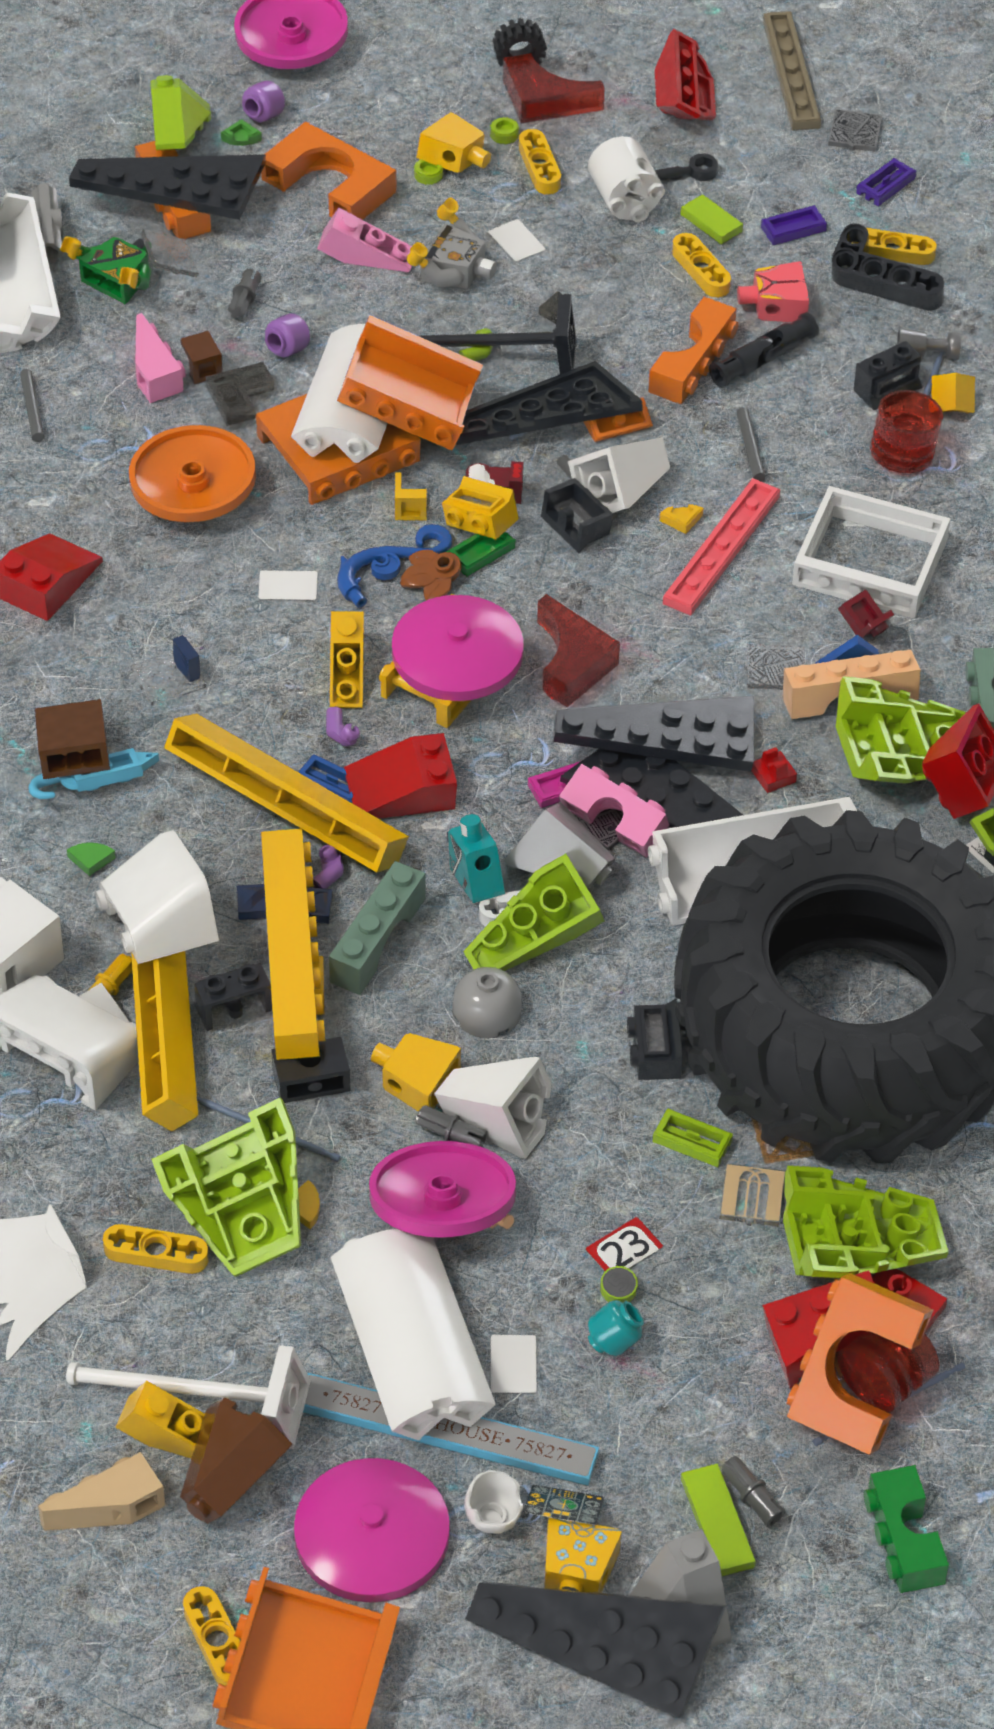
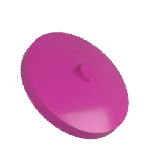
(290, 31)
(457, 647)
(442, 1189)
(371, 1530)

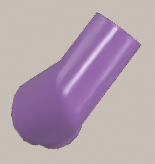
(337, 731)
(331, 867)

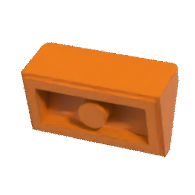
(619, 425)

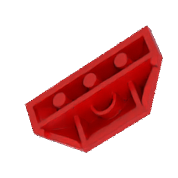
(684, 80)

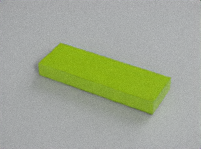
(718, 1518)

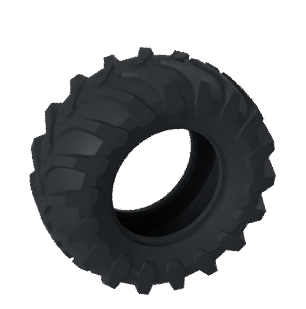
(824, 1076)

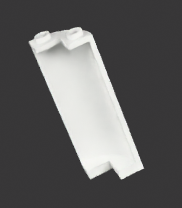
(26, 284)
(329, 421)
(691, 851)
(412, 1332)

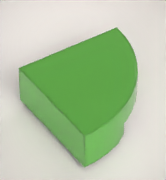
(241, 134)
(90, 856)

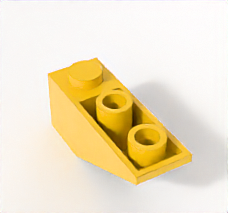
(346, 659)
(161, 1420)

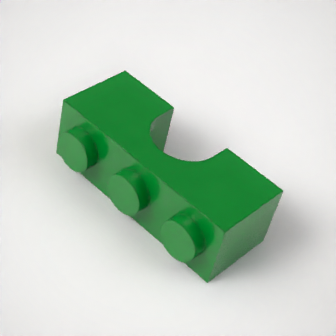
(912, 1558)

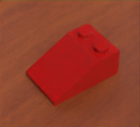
(44, 574)
(963, 764)
(404, 778)

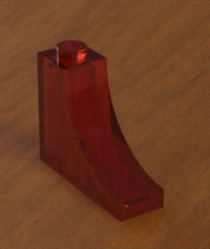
(544, 95)
(582, 652)

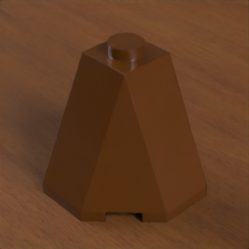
(229, 1458)

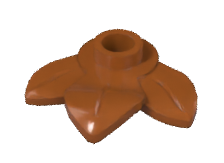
(429, 574)

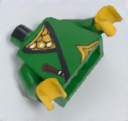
(112, 267)

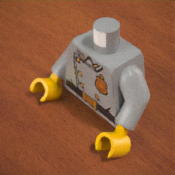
(454, 254)

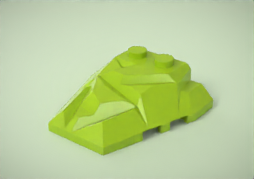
(854, 1229)

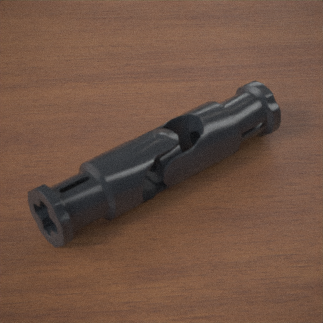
(763, 349)

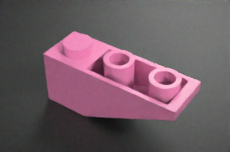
(363, 244)
(156, 368)

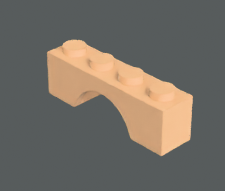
(814, 686)

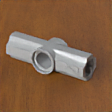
(49, 219)

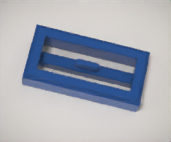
(330, 780)

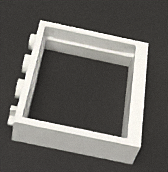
(882, 515)

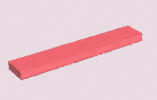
(721, 547)

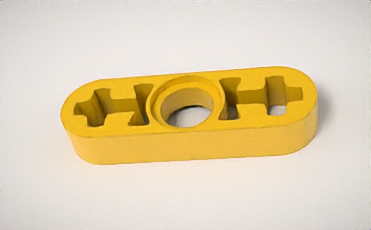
(541, 152)
(914, 242)
(702, 275)
(147, 1236)
(218, 1622)

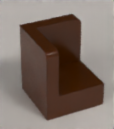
(203, 356)

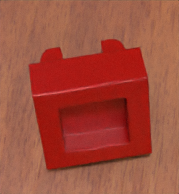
(773, 770)

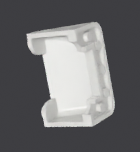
(160, 900)
(69, 1036)

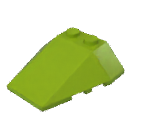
(887, 731)
(240, 1189)

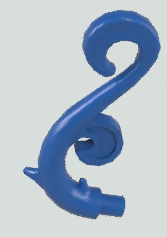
(391, 563)

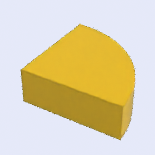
(682, 518)
(308, 1204)

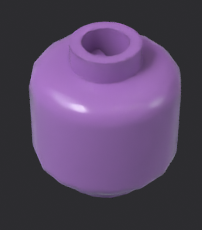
(263, 101)
(287, 335)

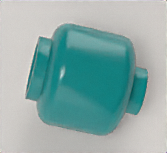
(615, 1327)

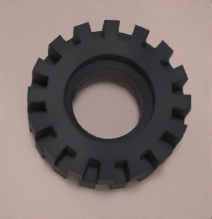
(518, 33)

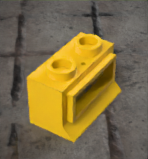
(481, 508)

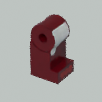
(506, 477)

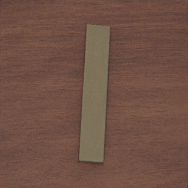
(791, 71)

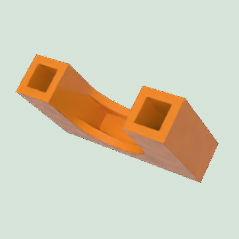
(312, 150)
(820, 1398)

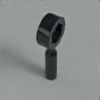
(693, 169)

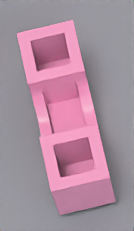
(593, 792)

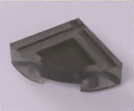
(549, 308)

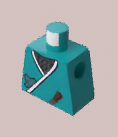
(474, 846)

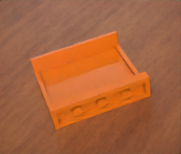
(410, 382)
(332, 470)
(303, 1661)

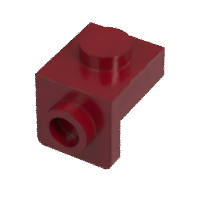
(865, 615)

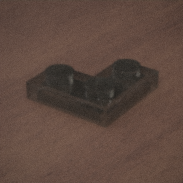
(234, 387)

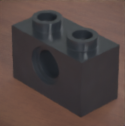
(313, 1076)

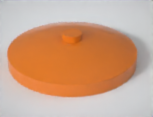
(192, 473)

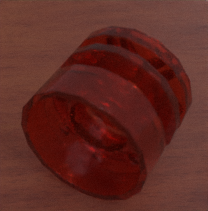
(906, 431)
(886, 1371)

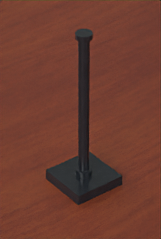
(562, 337)

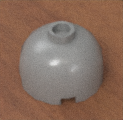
(487, 1002)

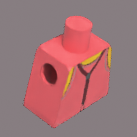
(777, 292)

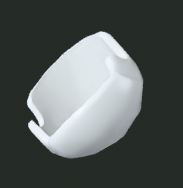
(493, 1502)

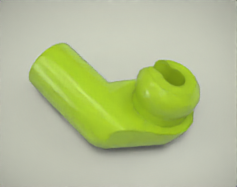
(478, 352)

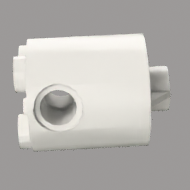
(625, 178)

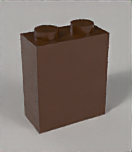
(72, 739)

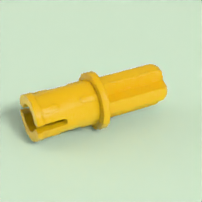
(115, 974)

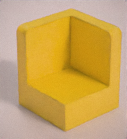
(954, 392)
(409, 503)

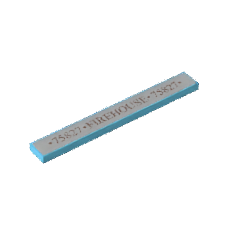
(484, 1439)

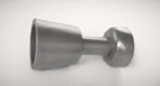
(921, 343)

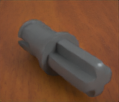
(244, 293)
(450, 1127)
(753, 1491)

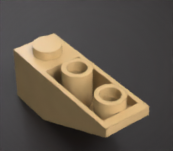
(106, 1499)

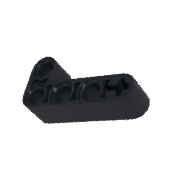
(922, 288)

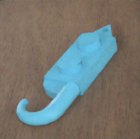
(123, 768)

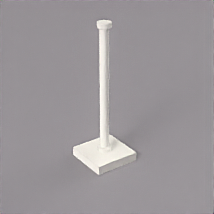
(282, 1399)

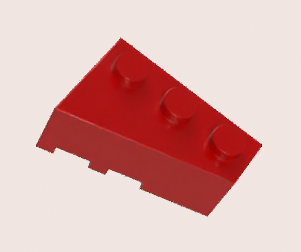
(792, 1326)

